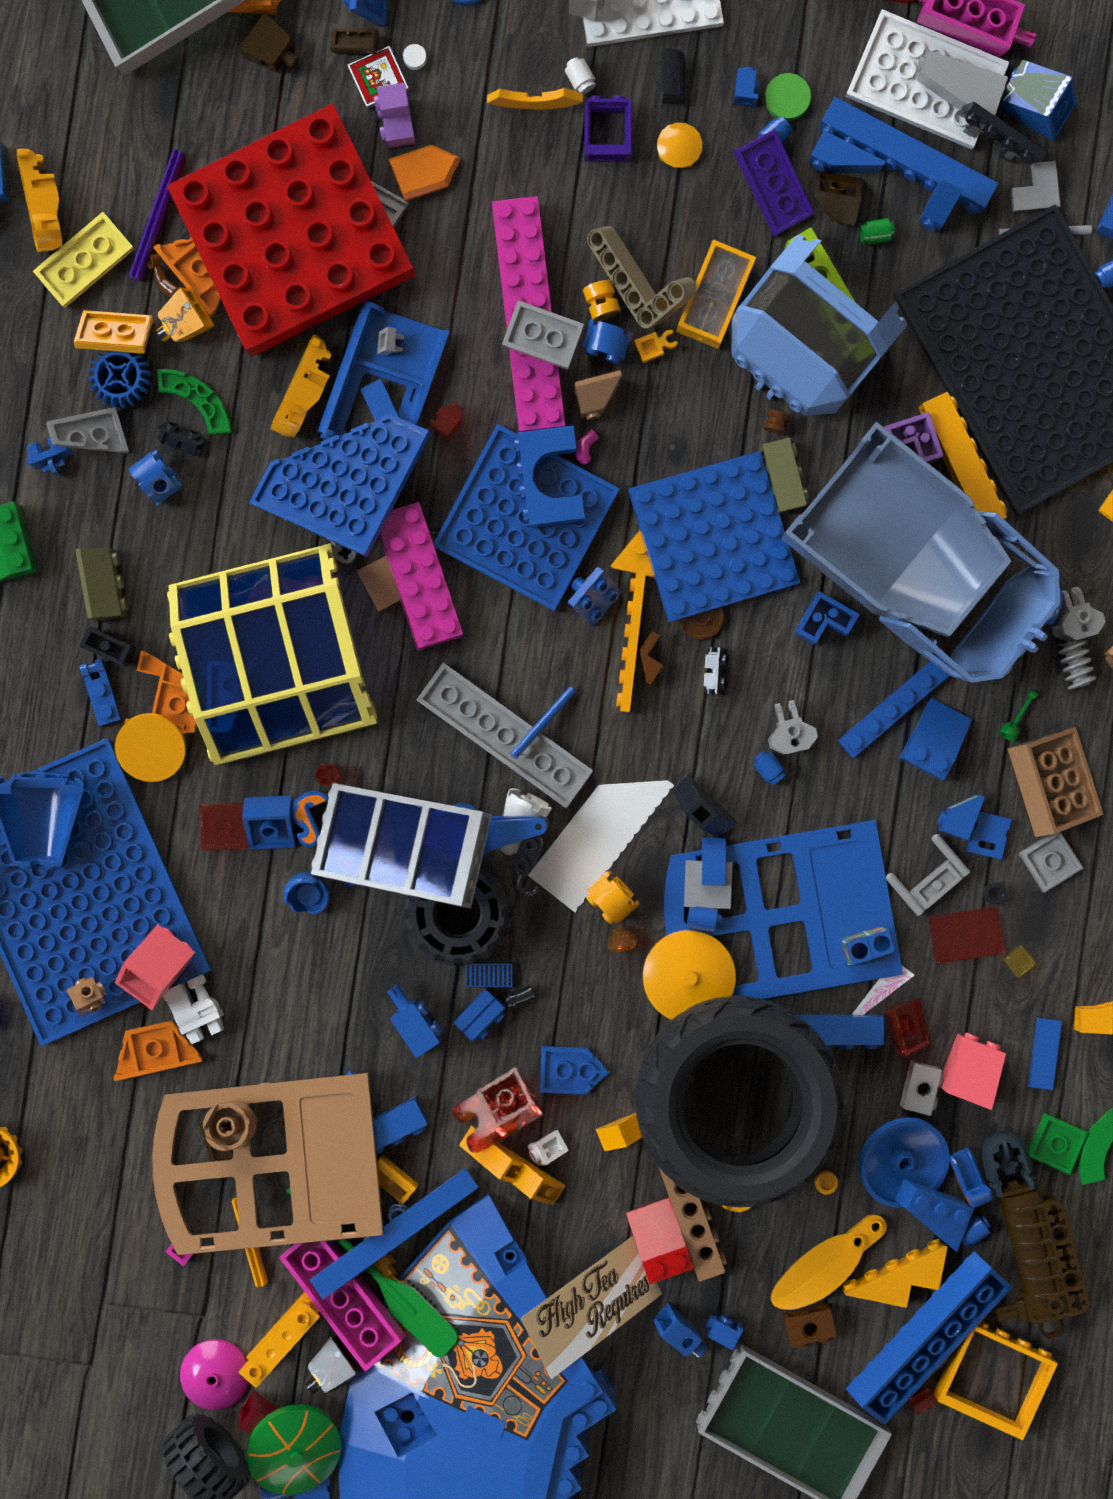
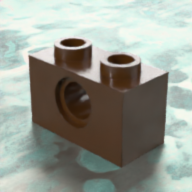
(797, 1320)

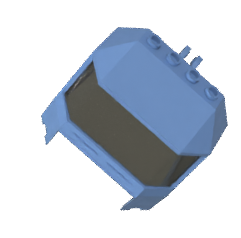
(808, 335)

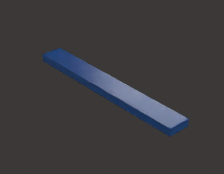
(394, 1234)

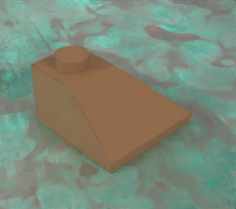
(596, 393)

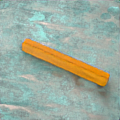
(254, 1257)

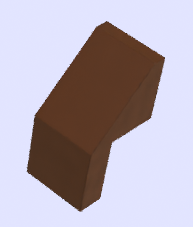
(649, 665)

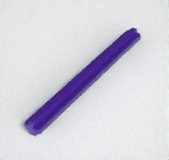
(156, 216)

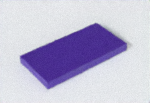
(774, 182)

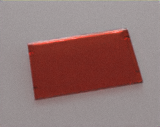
(966, 935)

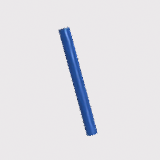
(543, 722)

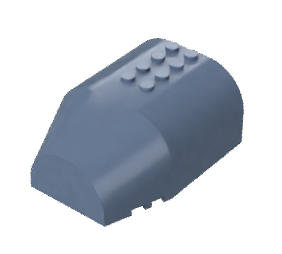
(899, 537)

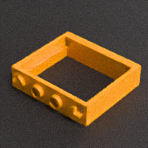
(1033, 1398)

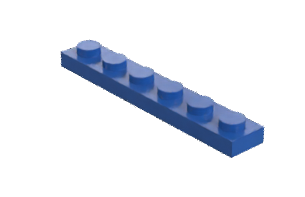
(892, 708)

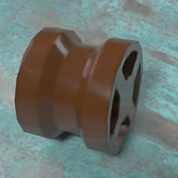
(776, 422)

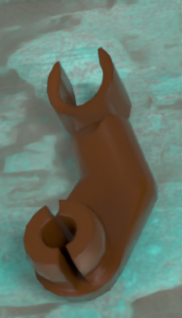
(163, 284)

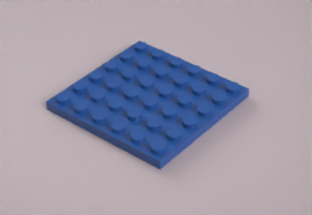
(490, 530)
(713, 536)

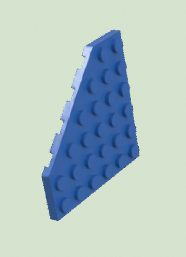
(345, 482)

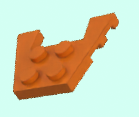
(170, 697)

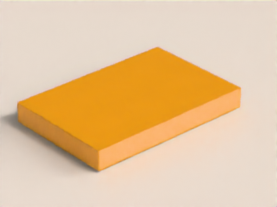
(113, 331)

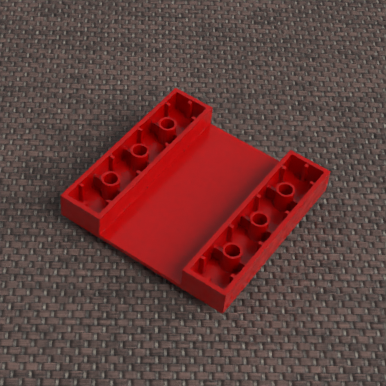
(261, 236)

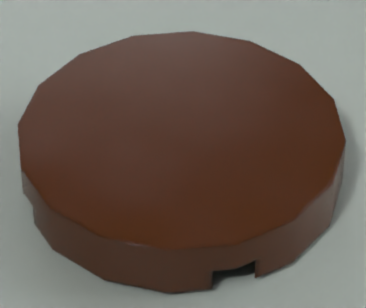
(703, 624)

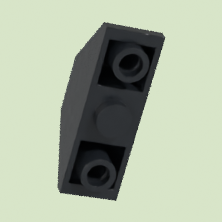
(703, 808)

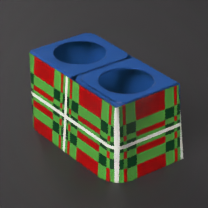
(848, 942)

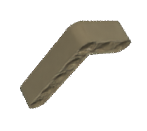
(607, 245)

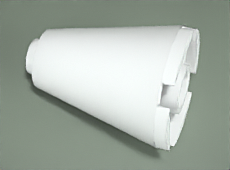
(522, 806)

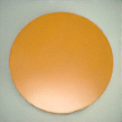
(150, 747)

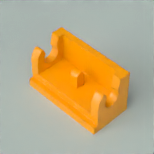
(395, 1180)

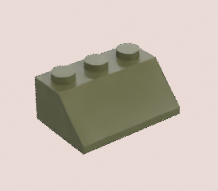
(101, 583)

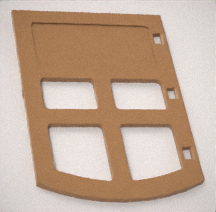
(326, 1157)

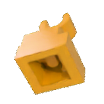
(385, 1266)

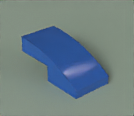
(713, 861)

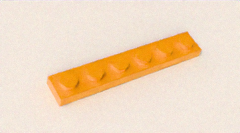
(631, 632)

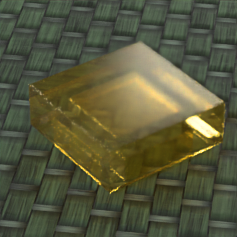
(1019, 961)

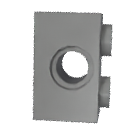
(916, 1075)

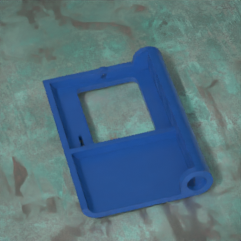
(411, 367)

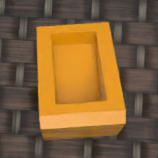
(619, 1133)

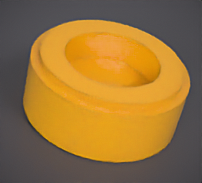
(826, 1182)

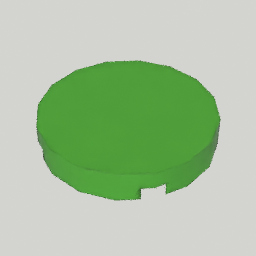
(787, 96)

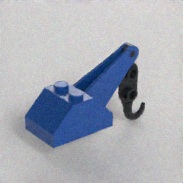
(512, 829)

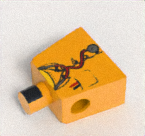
(183, 317)

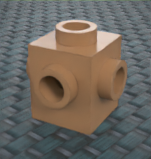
(87, 995)

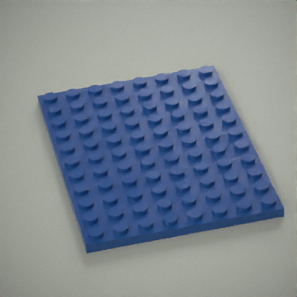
(91, 908)

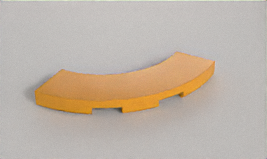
(549, 100)

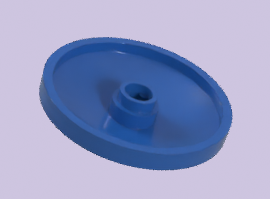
(902, 1151)

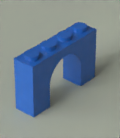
(533, 448)

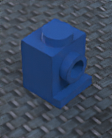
(746, 87)
(723, 1330)

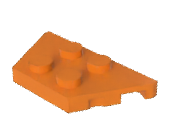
(189, 268)
(154, 1050)

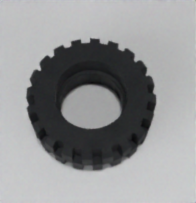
(205, 1459)

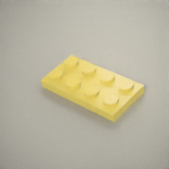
(83, 260)

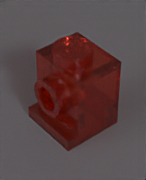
(448, 420)

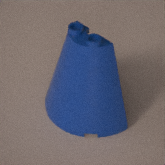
(38, 817)

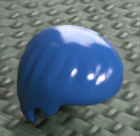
(306, 893)

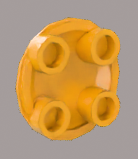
(679, 145)

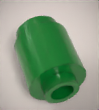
(877, 231)

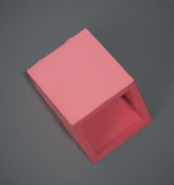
(154, 966)
(973, 1070)

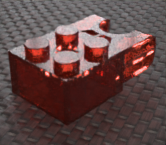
(501, 1110)

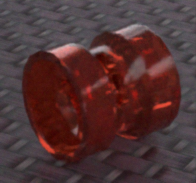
(324, 773)

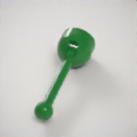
(1011, 729)

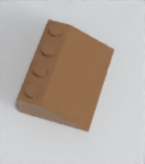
(1055, 782)

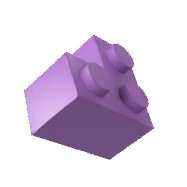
(394, 108)
(919, 436)

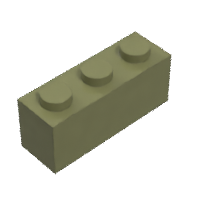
(784, 475)

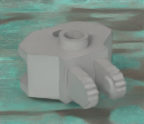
(1077, 620)
(791, 729)

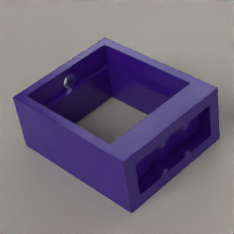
(619, 153)

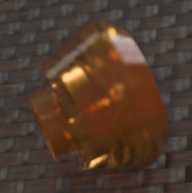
(621, 940)

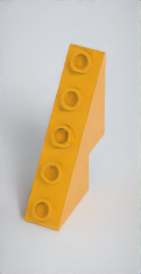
(518, 1171)
(894, 1281)

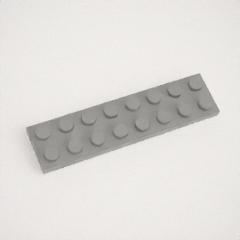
(499, 733)

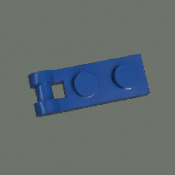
(101, 693)

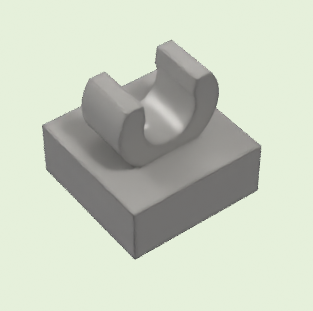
(386, 341)

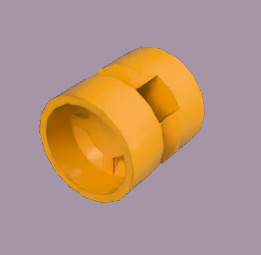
(598, 293)

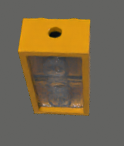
(717, 294)

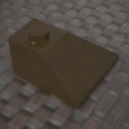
(838, 196)

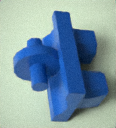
(39, 458)

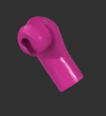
(583, 447)

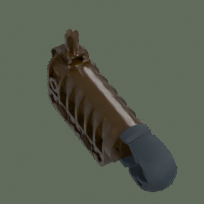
(1037, 1259)

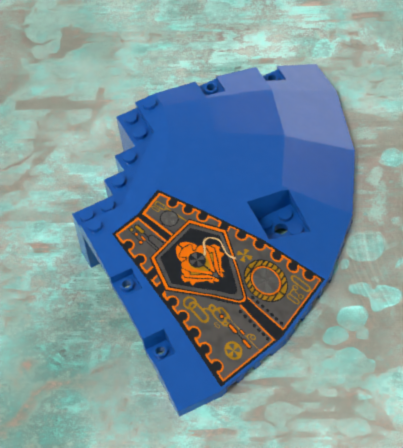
(488, 1369)

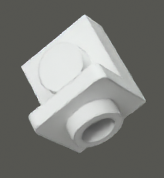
(547, 1148)

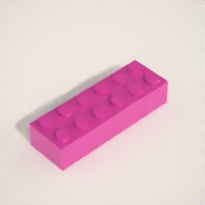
(419, 578)
(352, 1309)

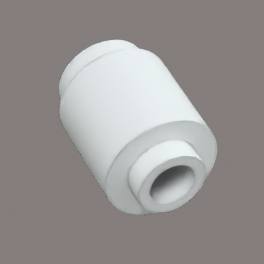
(580, 75)

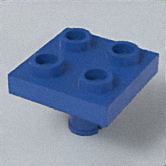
(593, 596)

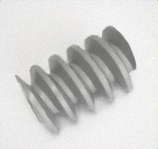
(1076, 663)

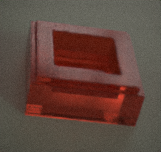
(922, 1401)

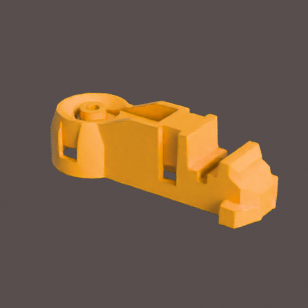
(41, 200)
(302, 391)

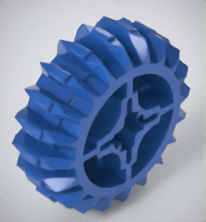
(112, 382)

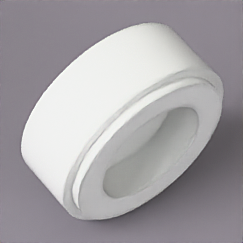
(414, 56)

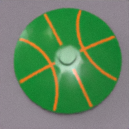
(293, 1449)

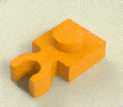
(652, 347)

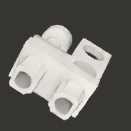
(191, 1014)

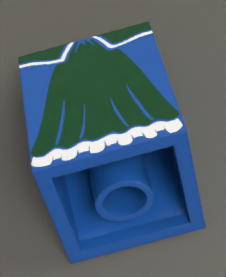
(1039, 98)

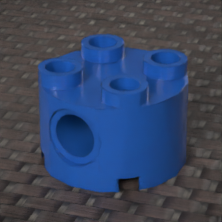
(607, 341)
(155, 477)

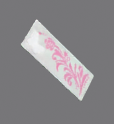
(881, 990)

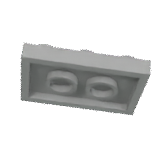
(542, 335)

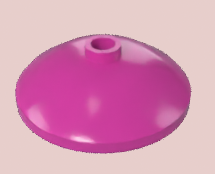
(217, 1360)

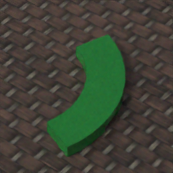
(200, 395)
(1095, 1149)

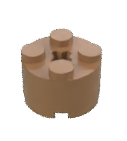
(242, 1122)

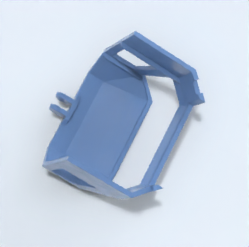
(1007, 622)

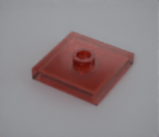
(222, 826)

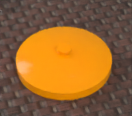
(687, 971)

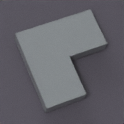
(1043, 192)

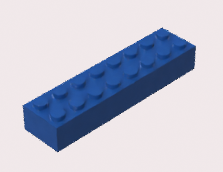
(928, 1338)

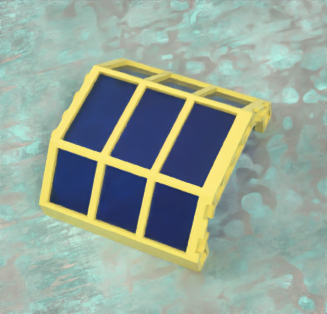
(268, 655)

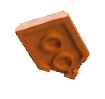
(423, 171)

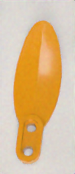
(825, 1266)

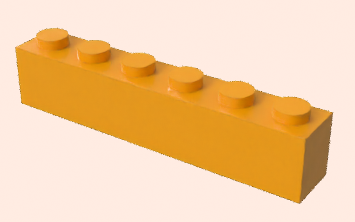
(960, 454)

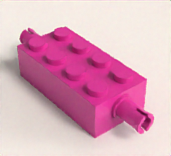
(980, 23)

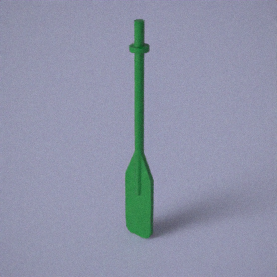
(412, 1310)

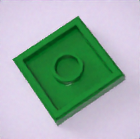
(1057, 1143)

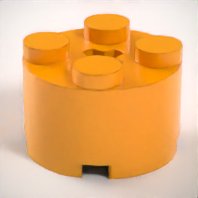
(612, 898)

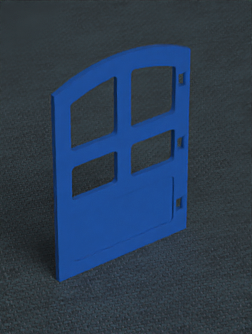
(839, 893)

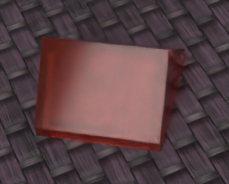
(907, 1026)

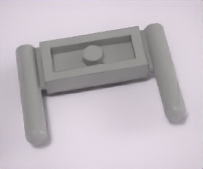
(936, 883)

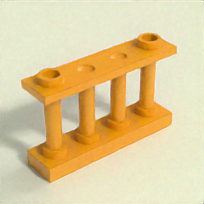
(279, 1340)

